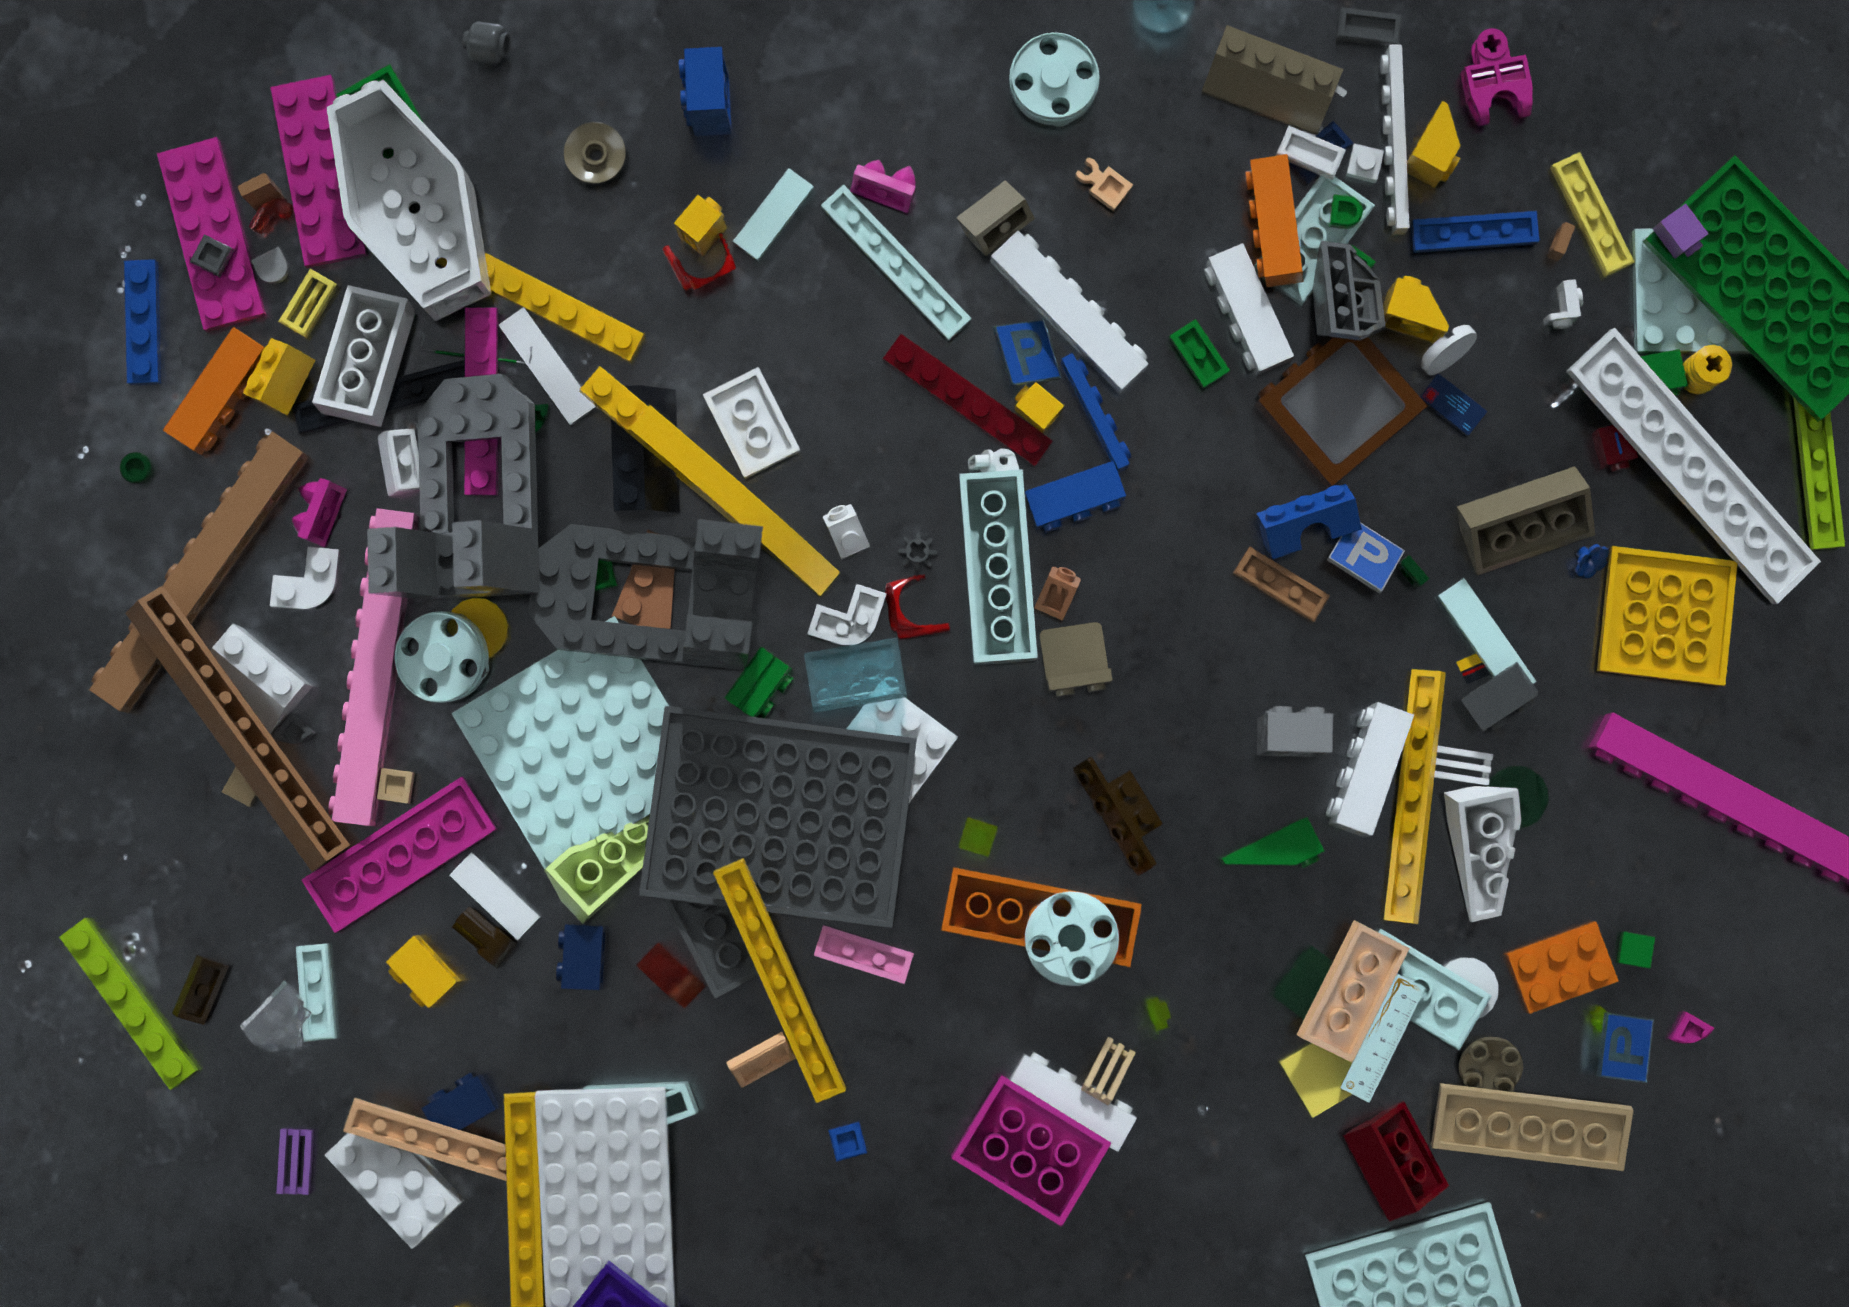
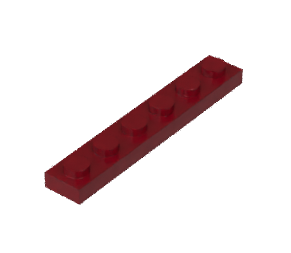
(967, 400)

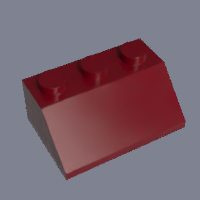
(1396, 1161)

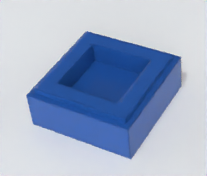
(847, 1141)

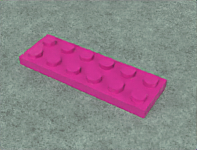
(312, 171)
(206, 205)
(399, 854)

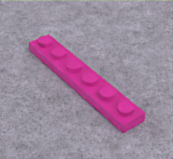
(481, 359)

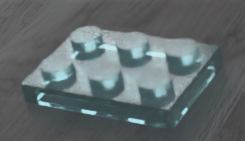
(855, 675)

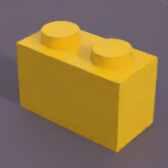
(701, 224)
(278, 376)
(422, 972)

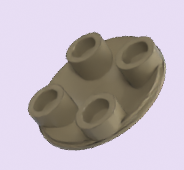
(1491, 1064)

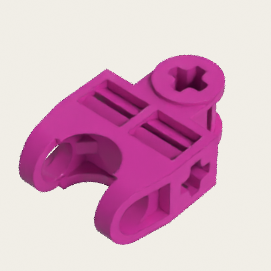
(1496, 76)

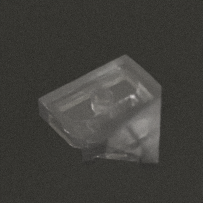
(277, 1020)

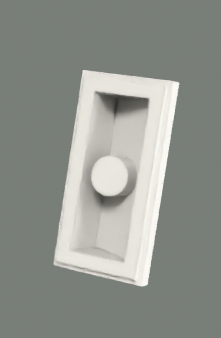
(400, 461)

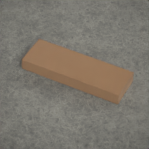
(1281, 584)

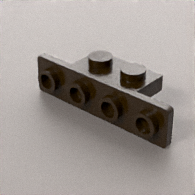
(1123, 811)

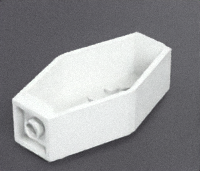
(380, 191)

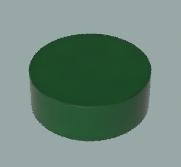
(136, 468)

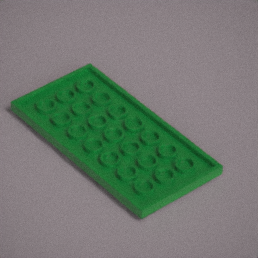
(1769, 285)

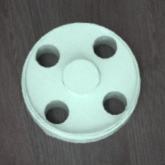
(1054, 79)
(441, 657)
(1071, 938)

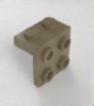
(1075, 659)

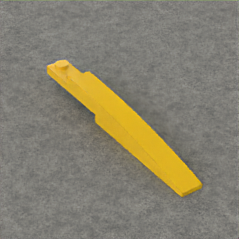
(708, 479)

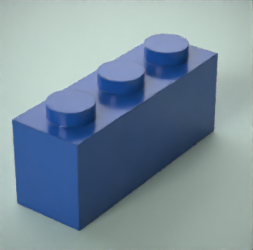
(1075, 497)

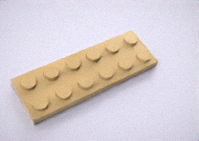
(1532, 1127)

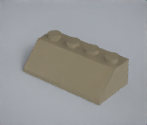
(1272, 80)
(1527, 520)

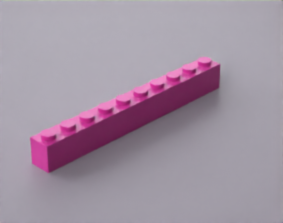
(1723, 796)

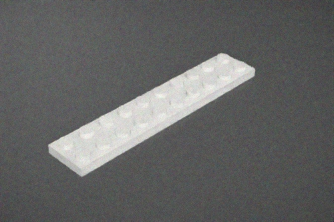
(1693, 466)

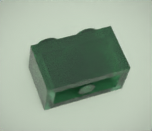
(1302, 981)

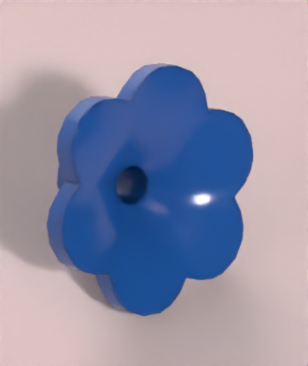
(1591, 560)

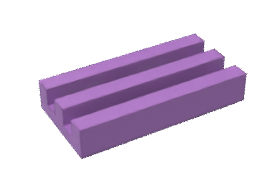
(283, 1158)

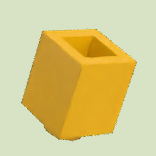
(1038, 406)

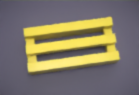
(319, 308)

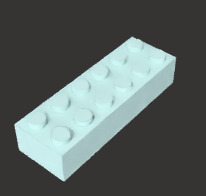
(998, 567)

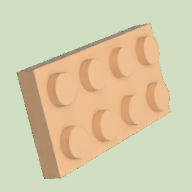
(1353, 991)

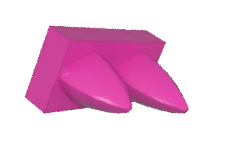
(892, 191)
(324, 503)

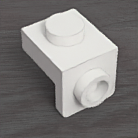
(1570, 301)
(845, 530)

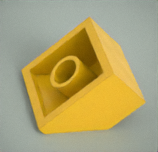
(1436, 150)
(1413, 310)

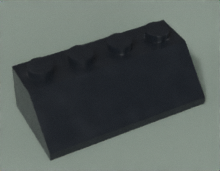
(639, 478)

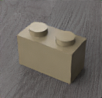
(995, 218)

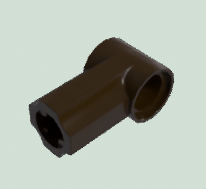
(491, 941)

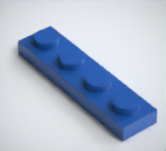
(1475, 231)
(142, 322)
(1090, 399)

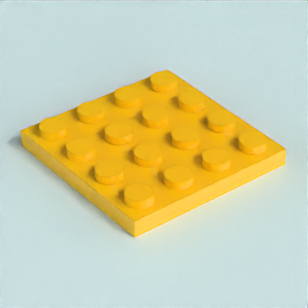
(1667, 616)

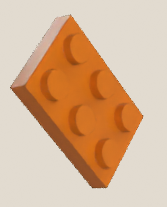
(1561, 967)

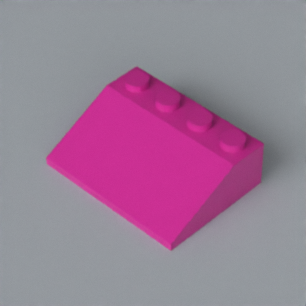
(1031, 1150)

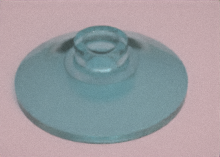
(1163, 20)

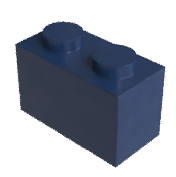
(582, 957)
(463, 1104)

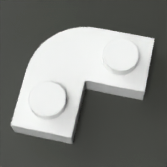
(315, 587)
(850, 627)

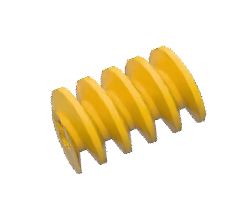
(1707, 369)

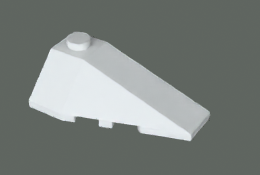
(1482, 837)

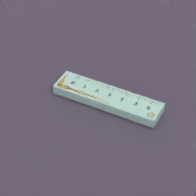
(1383, 1038)

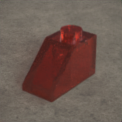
(671, 974)

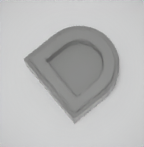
(272, 266)

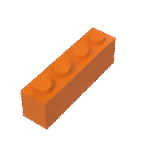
(1276, 221)
(215, 393)

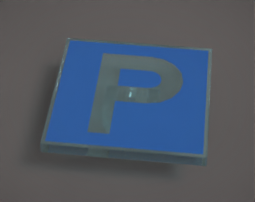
(1026, 352)
(1625, 1047)

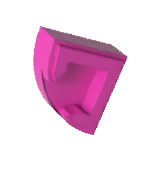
(1690, 1029)

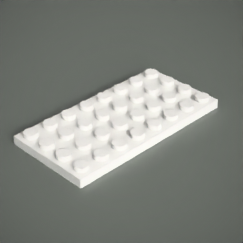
(604, 1189)

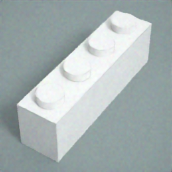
(1248, 309)
(1064, 1094)

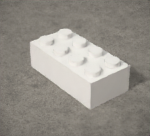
(364, 356)
(1370, 769)
(397, 1185)

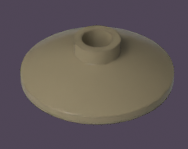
(592, 138)

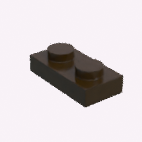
(200, 990)

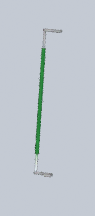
(460, 354)

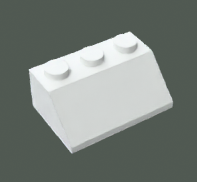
(260, 676)

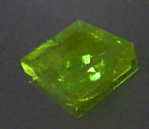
(978, 837)
(1157, 1012)

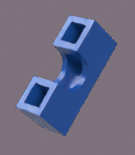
(1284, 523)

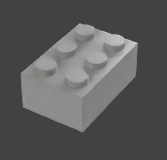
(1295, 734)

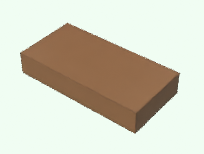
(259, 190)

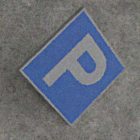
(1366, 557)

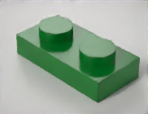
(1199, 354)

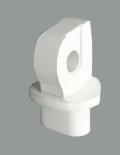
(989, 461)

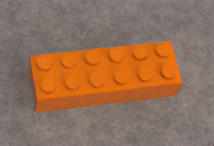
(1001, 907)

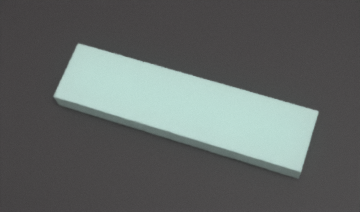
(1480, 629)

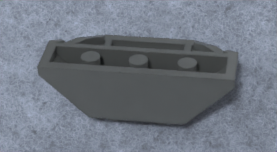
(1346, 294)

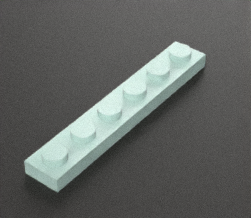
(896, 262)

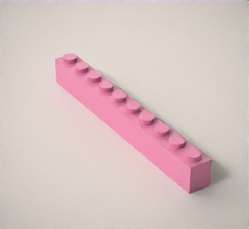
(371, 694)

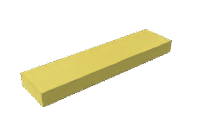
(1592, 214)

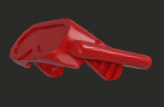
(688, 281)
(897, 620)

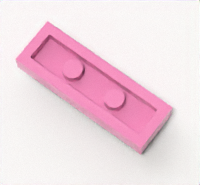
(863, 954)

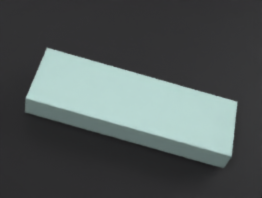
(773, 215)
(316, 991)

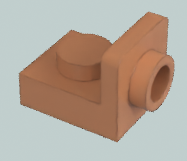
(1058, 592)

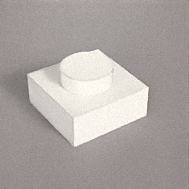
(1364, 163)

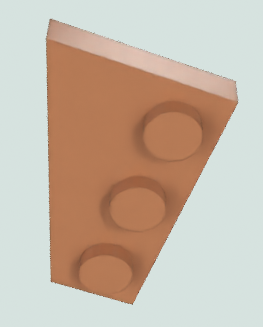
(647, 597)

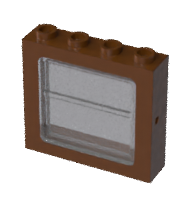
(1339, 406)

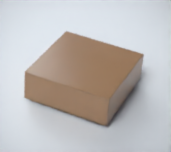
(1561, 241)

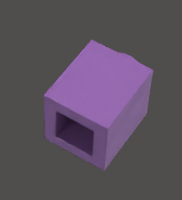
(1681, 232)

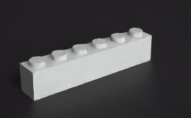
(1069, 311)

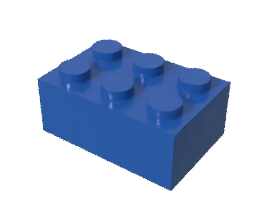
(706, 91)

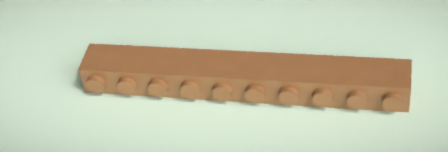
(204, 563)
(237, 728)

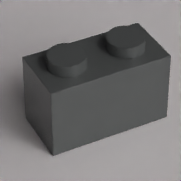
(1500, 697)

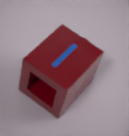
(1613, 449)

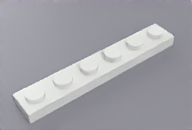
(1395, 152)

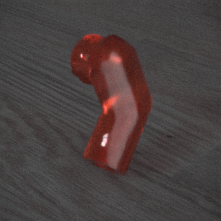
(270, 209)

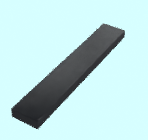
(407, 392)

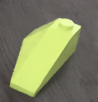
(597, 870)

